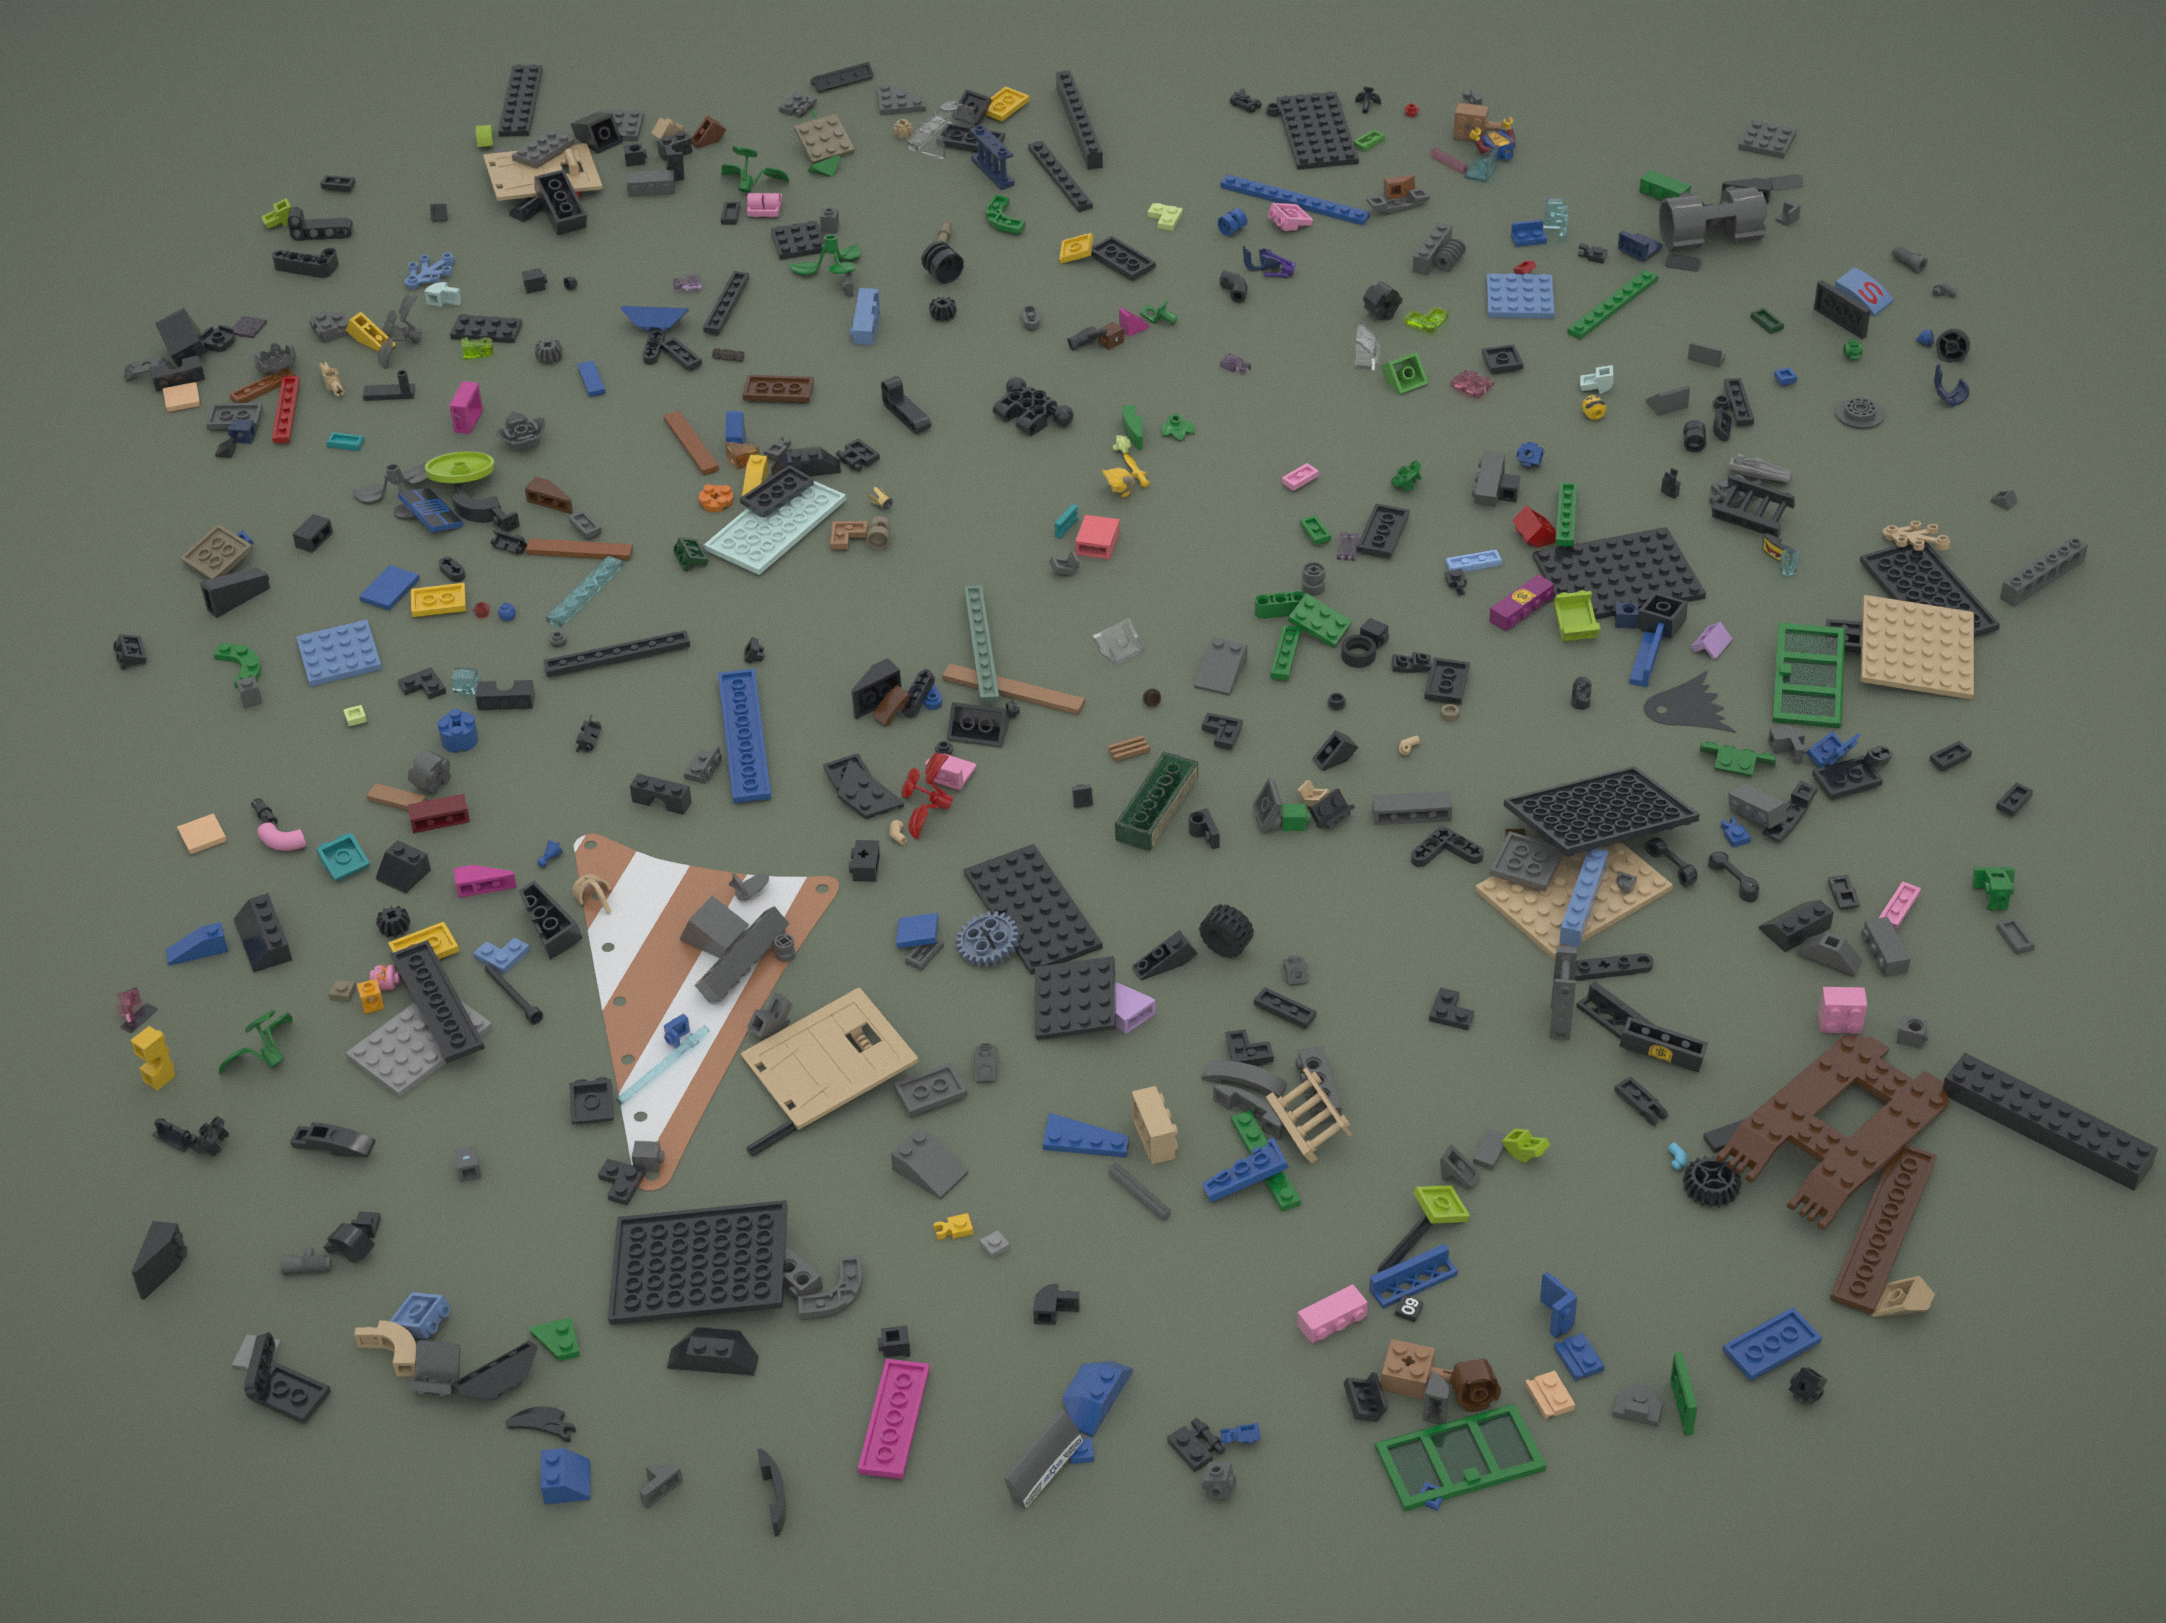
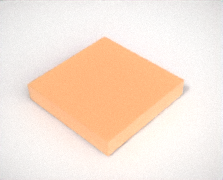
(181, 397)
(201, 833)

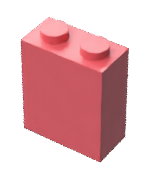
(1097, 537)

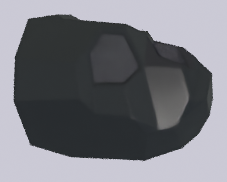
(1581, 693)

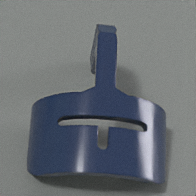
(1266, 263)
(1961, 391)

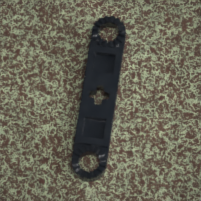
(1614, 965)

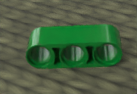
(1277, 604)

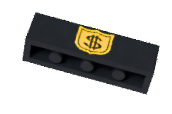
(1663, 1044)

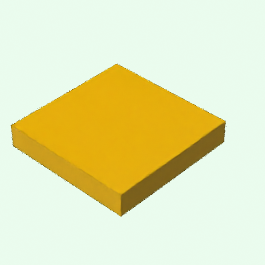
(1076, 248)

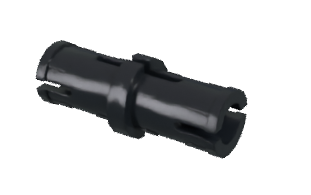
(263, 811)

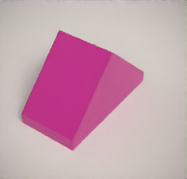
(1131, 323)

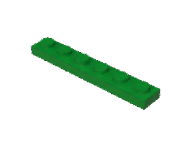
(1566, 514)
(1279, 1183)

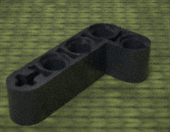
(338, 227)
(306, 264)
(902, 407)

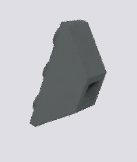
(1831, 951)

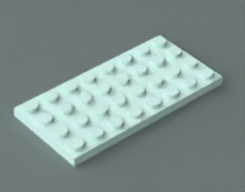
(760, 541)

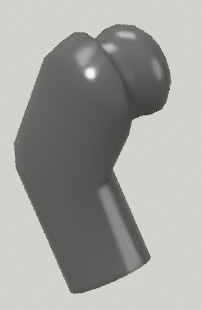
(1944, 288)

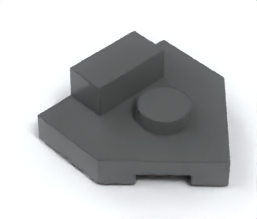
(1638, 1405)

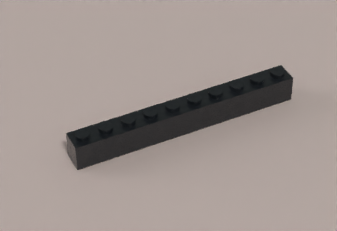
(1079, 120)

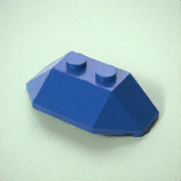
(654, 316)
(1094, 1393)

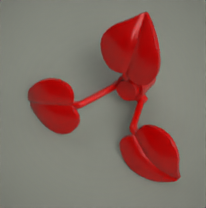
(938, 798)

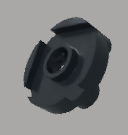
(218, 338)

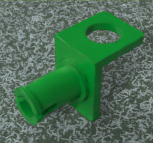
(1160, 313)

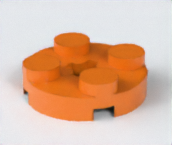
(722, 493)

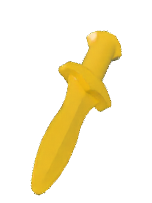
(1136, 472)

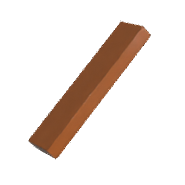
(260, 387)

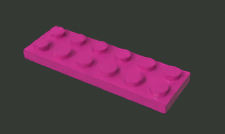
(894, 1419)

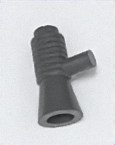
(1913, 259)
(305, 1263)

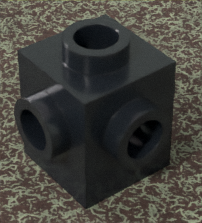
(1807, 1385)

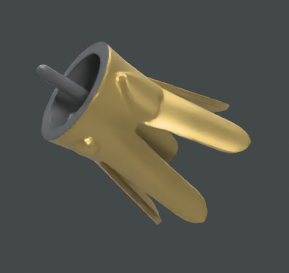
(883, 501)

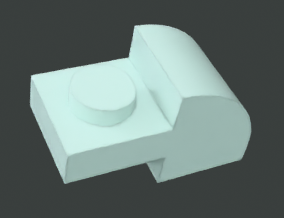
(440, 293)
(1601, 380)

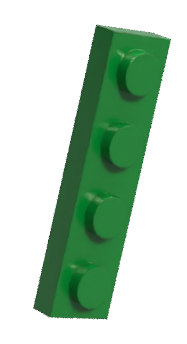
(1285, 652)

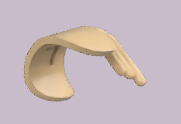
(590, 879)

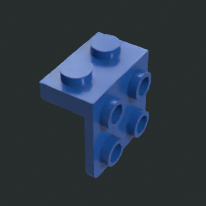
(1829, 749)
(1561, 1302)

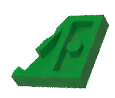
(557, 1338)

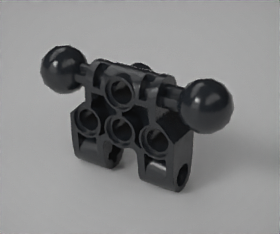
(1031, 407)

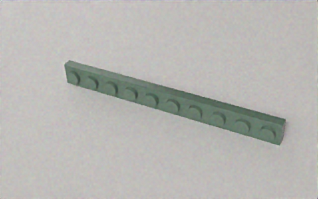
(981, 644)

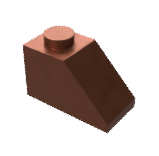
(708, 132)

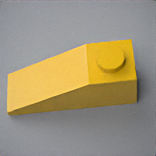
(366, 332)
(756, 472)

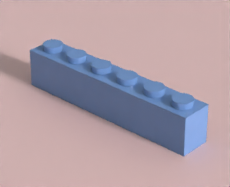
(1583, 897)

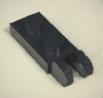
(1641, 1100)

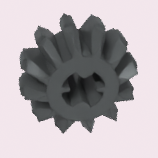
(548, 351)

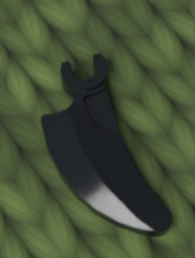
(542, 1419)

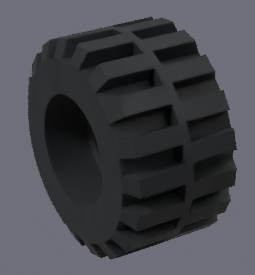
(1226, 931)

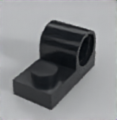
(1202, 825)

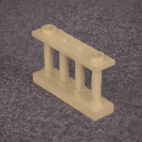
(1289, 1118)

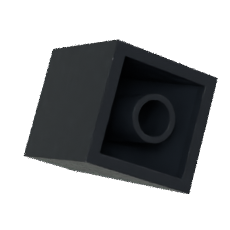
(598, 131)
(181, 336)

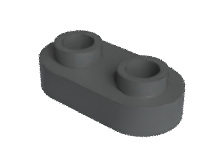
(1030, 316)

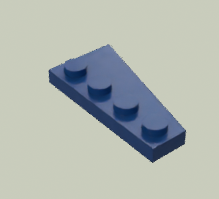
(1078, 1137)
(1258, 1166)

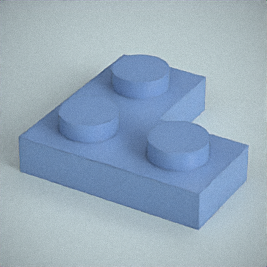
(504, 958)

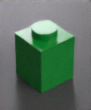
(1295, 817)

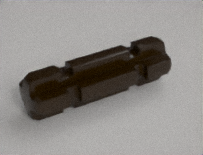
(728, 354)

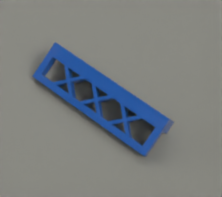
(1646, 657)
(1408, 1273)

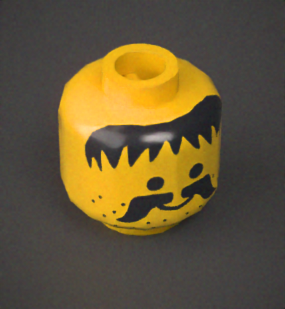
(1593, 407)

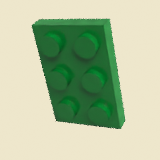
(1320, 620)

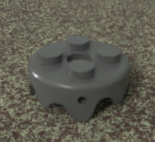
(275, 361)

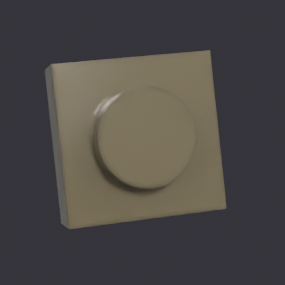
(342, 990)

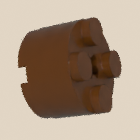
(1475, 1384)

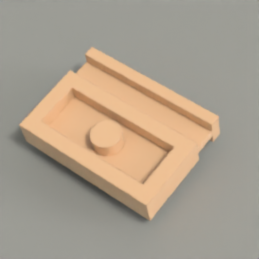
(1550, 1395)

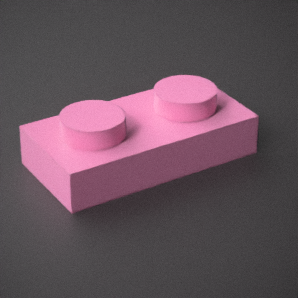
(1300, 476)

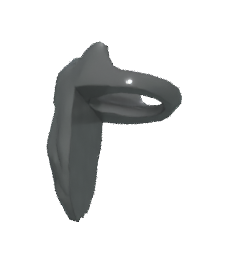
(748, 887)

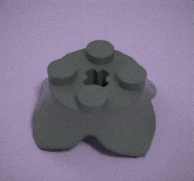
(520, 432)

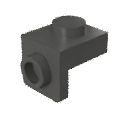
(1065, 566)
(1296, 969)

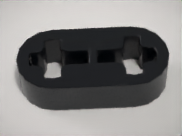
(452, 569)
(1878, 756)

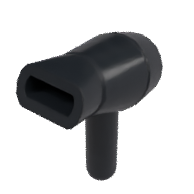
(1085, 336)

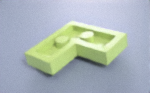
(1168, 215)

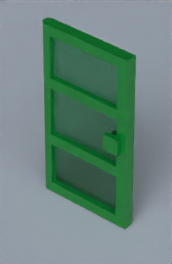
(1809, 675)
(1460, 1456)

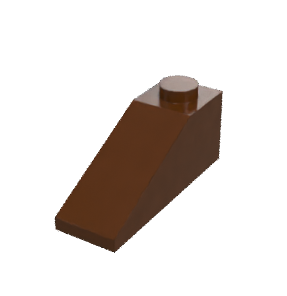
(547, 494)

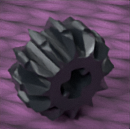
(942, 308)
(393, 921)

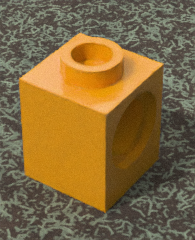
(370, 996)

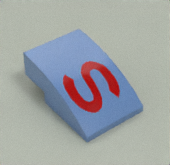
(1864, 290)

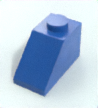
(735, 427)

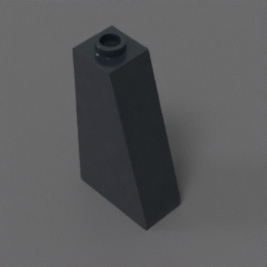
(232, 590)

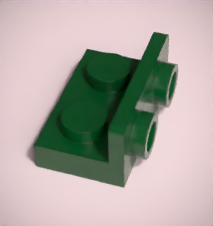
(689, 552)

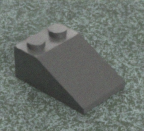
(1221, 666)
(927, 1164)

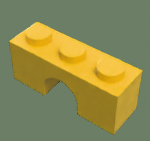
(151, 1048)

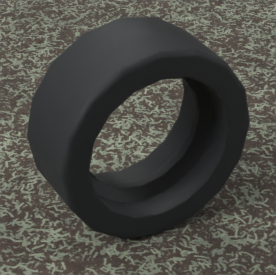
(1358, 660)

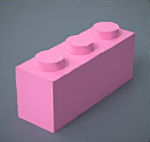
(1332, 1313)

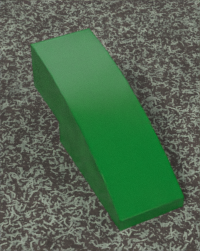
(1132, 425)

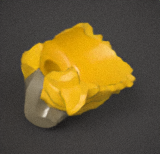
(1120, 480)

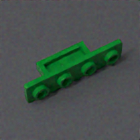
(1736, 760)

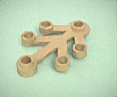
(1916, 538)

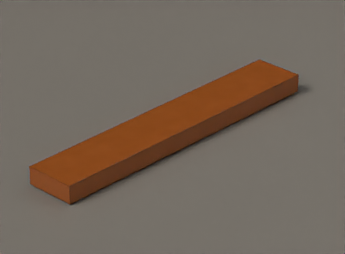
(691, 442)
(579, 549)

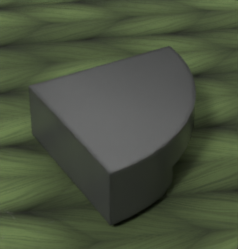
(1626, 881)

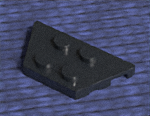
(865, 793)

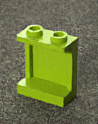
(1576, 616)

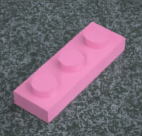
(1901, 903)

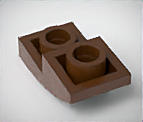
(892, 702)

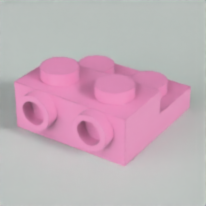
(1289, 216)

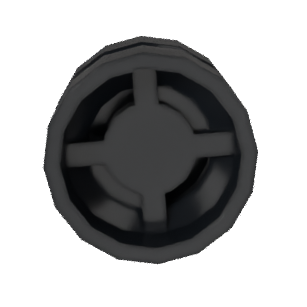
(1694, 436)

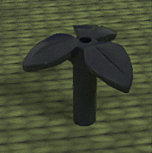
(1366, 97)

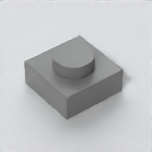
(994, 1244)

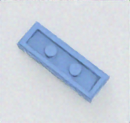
(1474, 561)

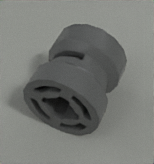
(784, 947)

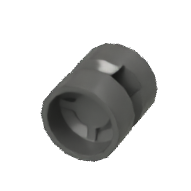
(1313, 578)

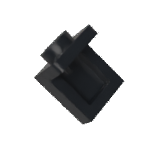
(504, 521)

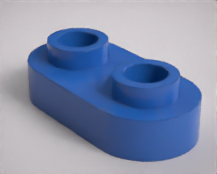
(933, 700)

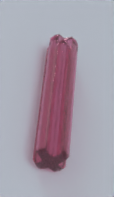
(1449, 160)

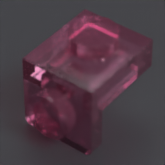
(128, 1000)

